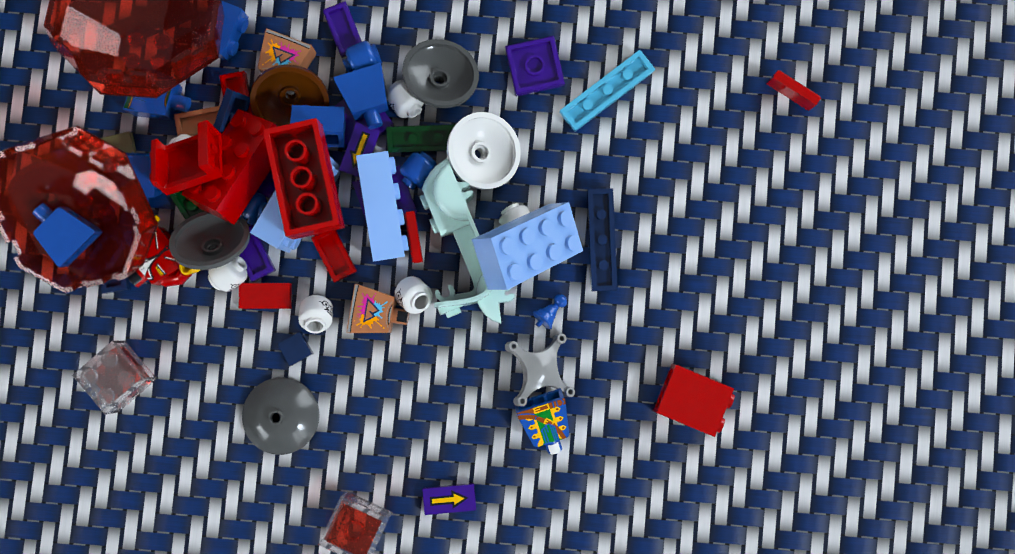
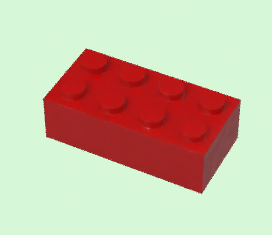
(244, 169)
(303, 179)

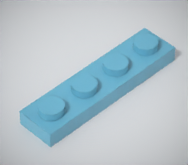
(607, 90)

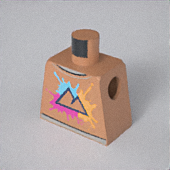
(282, 50)
(374, 312)

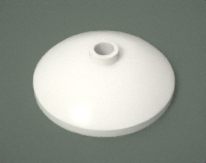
(494, 141)

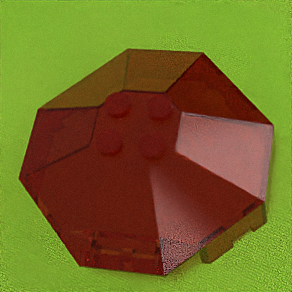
(136, 44)
(93, 181)

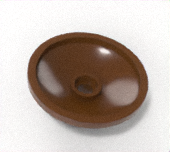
(270, 95)

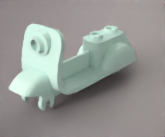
(451, 215)

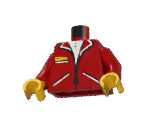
(160, 265)

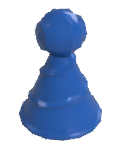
(547, 314)

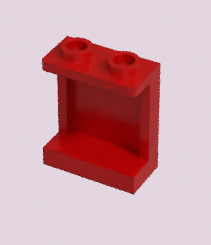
(187, 161)
(694, 400)

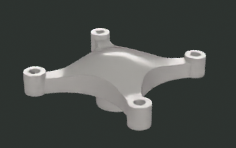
(539, 369)

